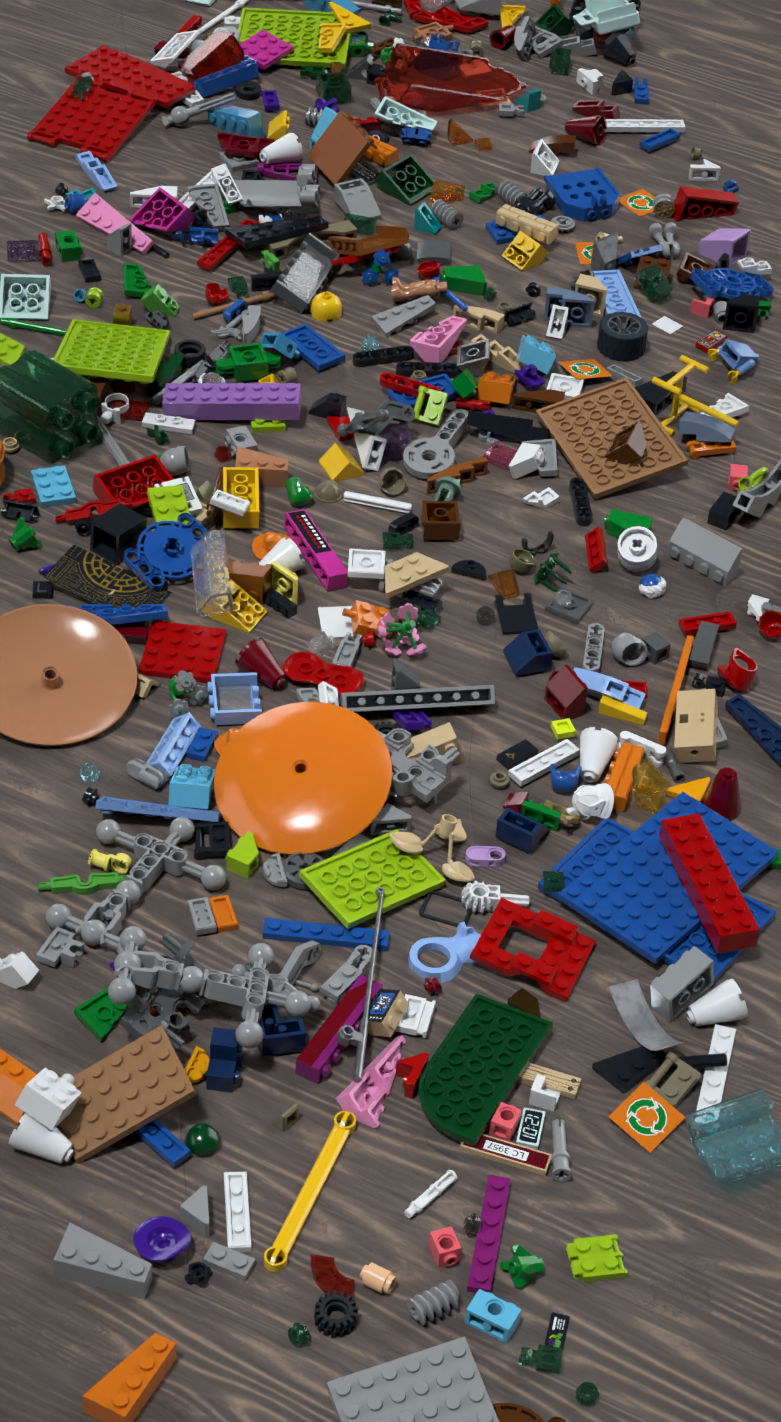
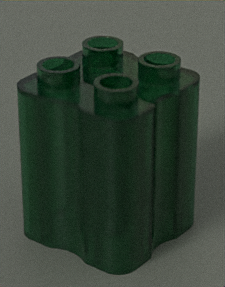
(47, 406)

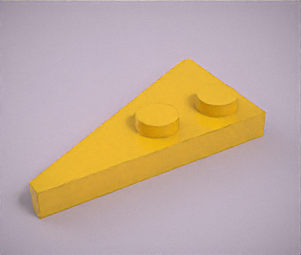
(510, 14)
(353, 22)

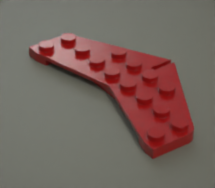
(445, 16)

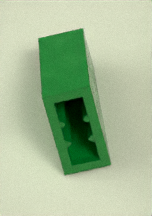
(465, 279)
(620, 521)

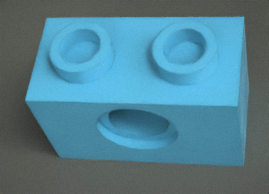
(480, 1315)

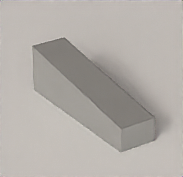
(619, 373)

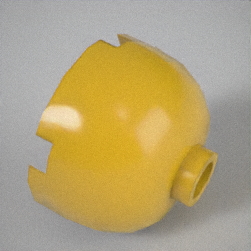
(326, 306)

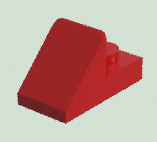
(411, 1071)

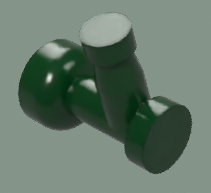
(384, 19)

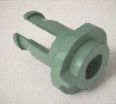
(447, 488)

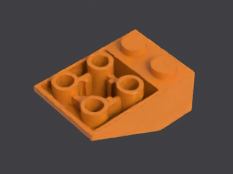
(496, 387)

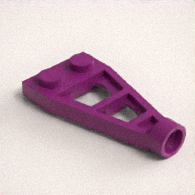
(269, 170)

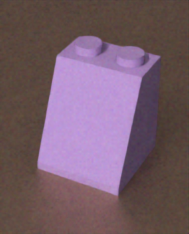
(728, 241)

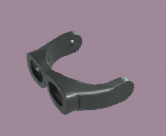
(546, 545)

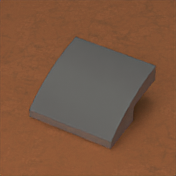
(434, 250)

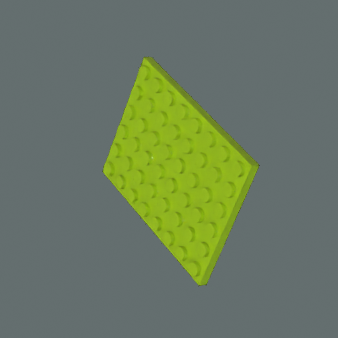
(298, 29)
(112, 350)

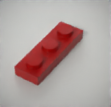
(595, 549)
(690, 625)

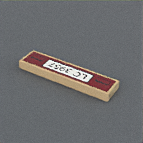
(509, 1154)

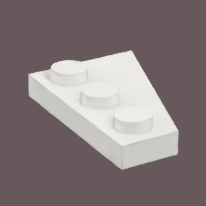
(730, 406)

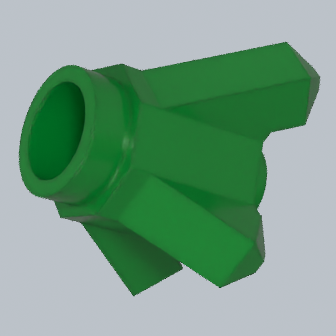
(23, 536)
(522, 1266)

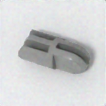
(146, 773)

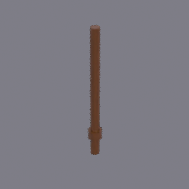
(217, 485)

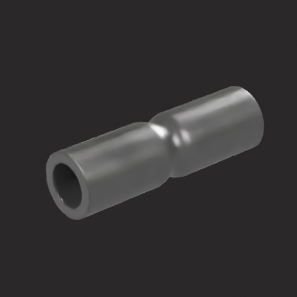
(674, 766)

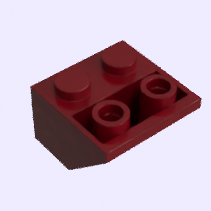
(566, 694)

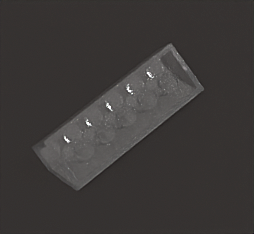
(212, 574)

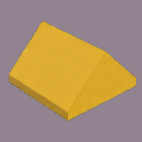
(340, 464)

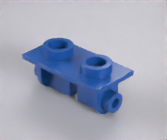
(410, 136)

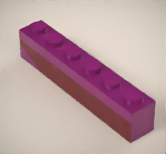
(323, 1048)

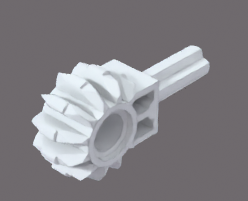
(486, 897)

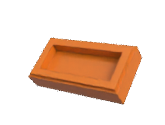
(223, 913)

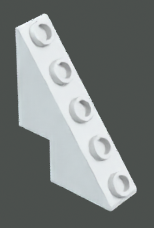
(369, 446)

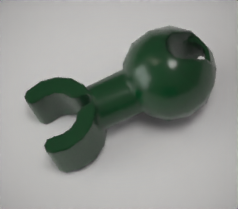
(160, 436)

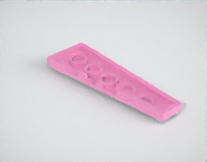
(106, 219)

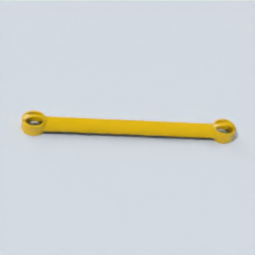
(309, 1191)

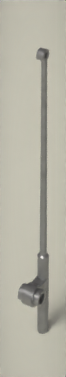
(347, 1034)

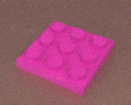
(266, 49)

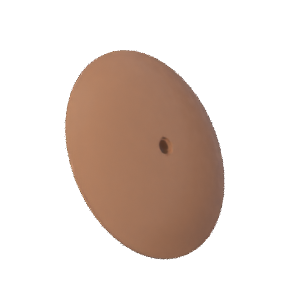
(62, 675)

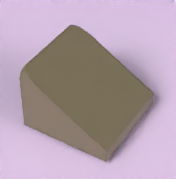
(286, 1118)

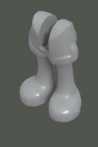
(668, 233)

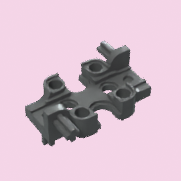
(138, 1018)

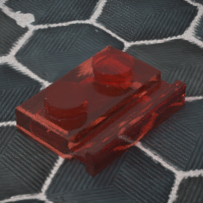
(135, 411)

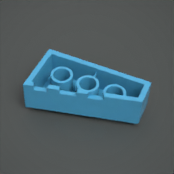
(237, 120)

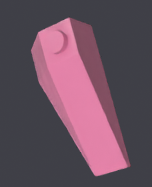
(438, 341)

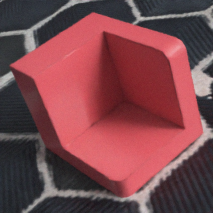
(702, 308)

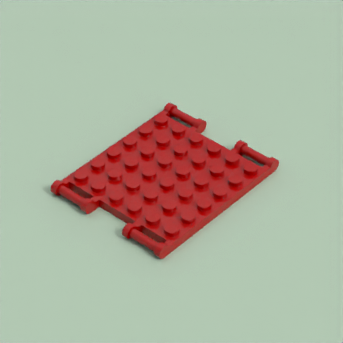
(96, 122)

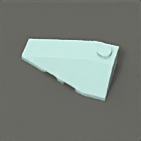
(400, 115)

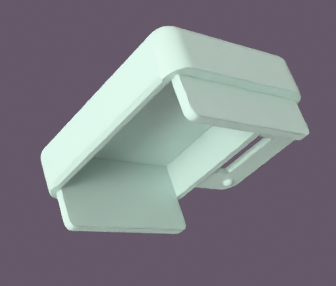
(608, 15)

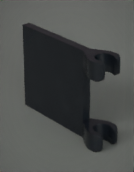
(516, 618)

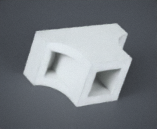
(590, 80)

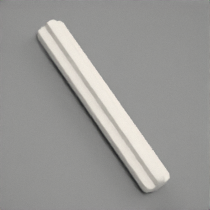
(377, 502)

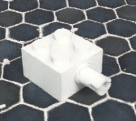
(49, 1097)

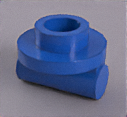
(731, 186)

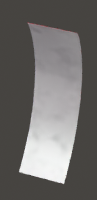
(639, 1018)

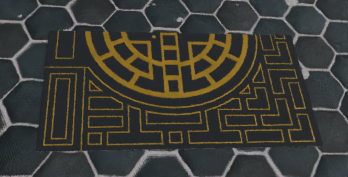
(96, 578)

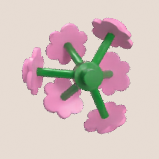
(406, 631)

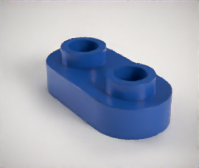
(234, 310)

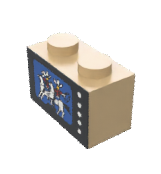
(386, 1012)

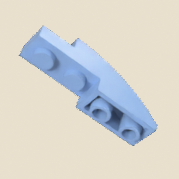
(601, 684)

